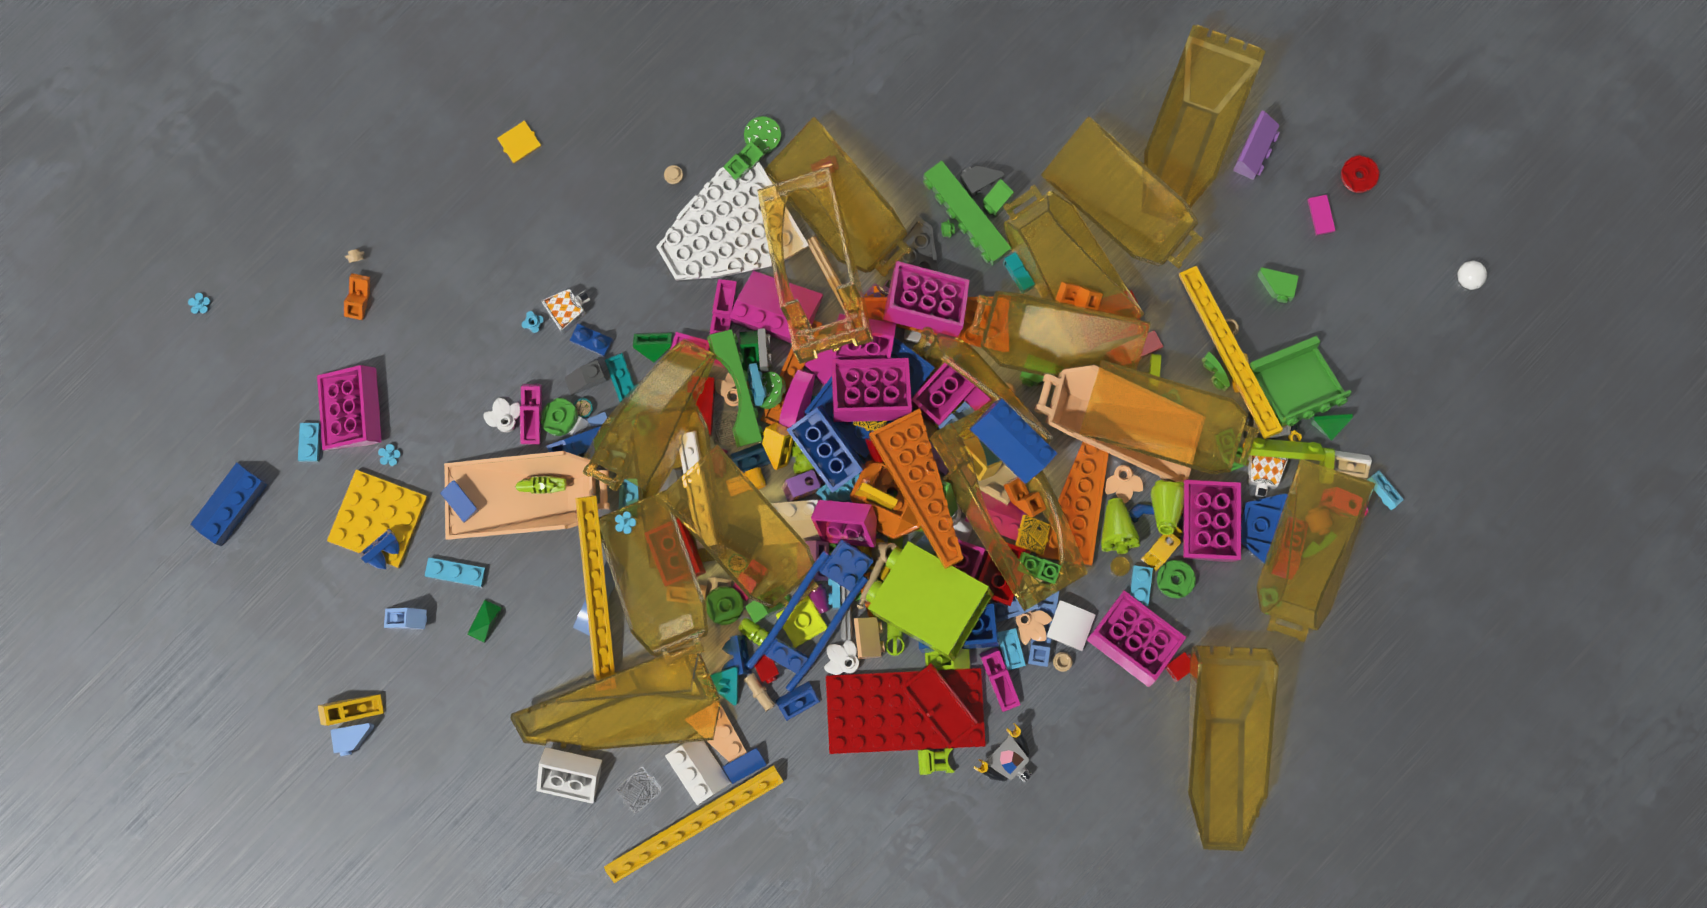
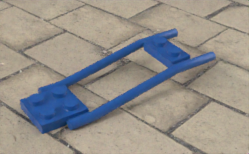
(844, 566)

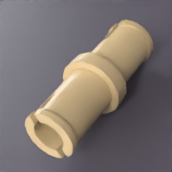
(759, 692)

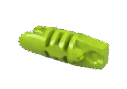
(542, 485)
(753, 631)

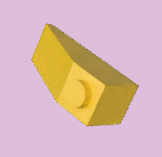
(350, 709)

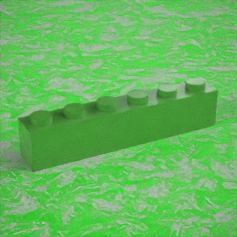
(967, 213)

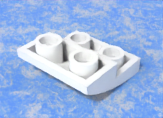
(1070, 625)

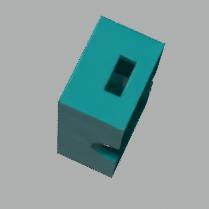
(1018, 273)

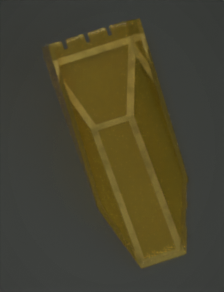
(1201, 111)
(629, 708)
(1230, 740)

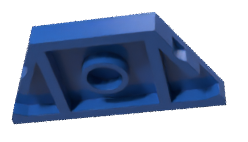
(1260, 522)

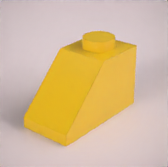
(777, 445)

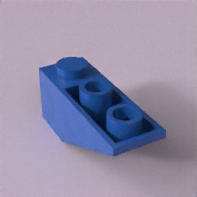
(576, 444)

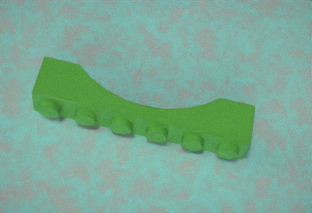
(746, 427)

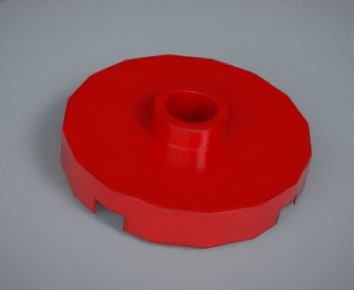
(1362, 165)

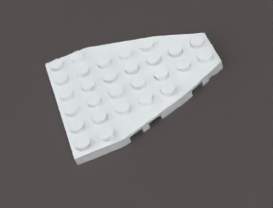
(725, 230)

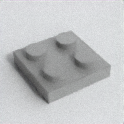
(765, 358)

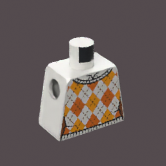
(566, 308)
(1265, 473)

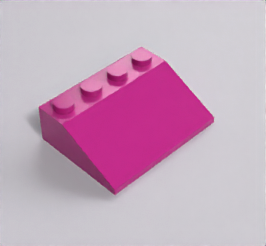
(926, 299)
(760, 307)
(871, 389)
(349, 408)
(1212, 520)
(1136, 638)

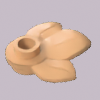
(727, 388)
(1123, 486)
(1034, 627)

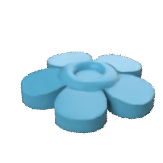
(199, 304)
(389, 455)
(625, 522)

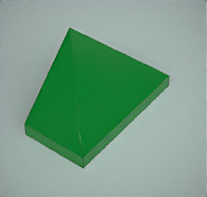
(652, 344)
(1331, 424)
(484, 621)

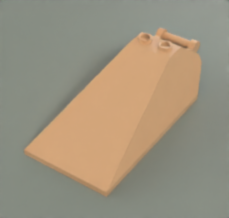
(1067, 414)
(507, 511)

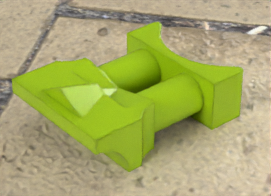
(926, 761)

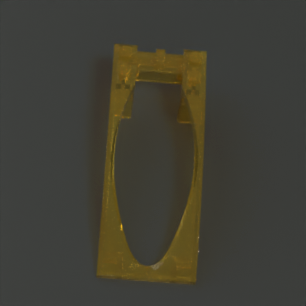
(805, 340)
(965, 486)

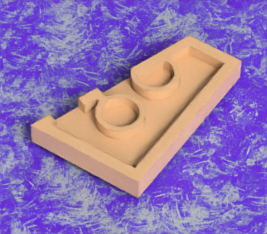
(726, 739)

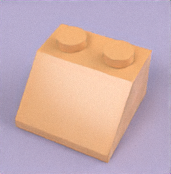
(867, 637)

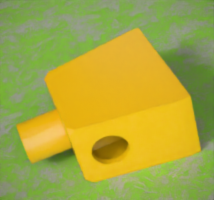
(1162, 549)

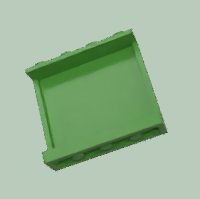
(1298, 382)

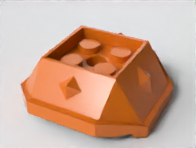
(892, 522)

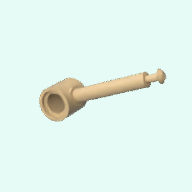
(880, 554)

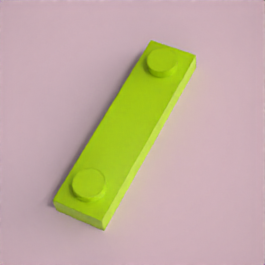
(1287, 449)

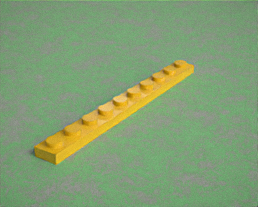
(1230, 352)
(595, 586)
(693, 824)

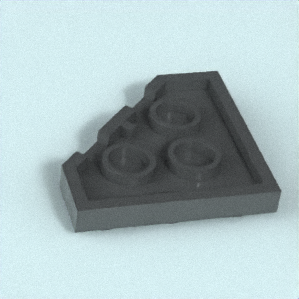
(922, 246)

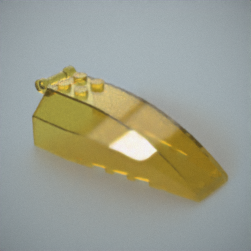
(647, 426)

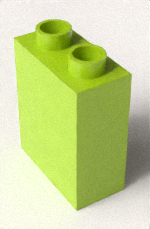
(928, 600)

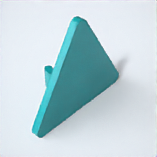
(727, 684)

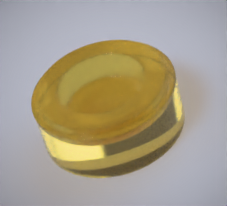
(1120, 566)

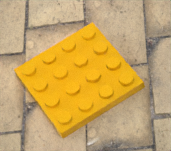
(373, 508)

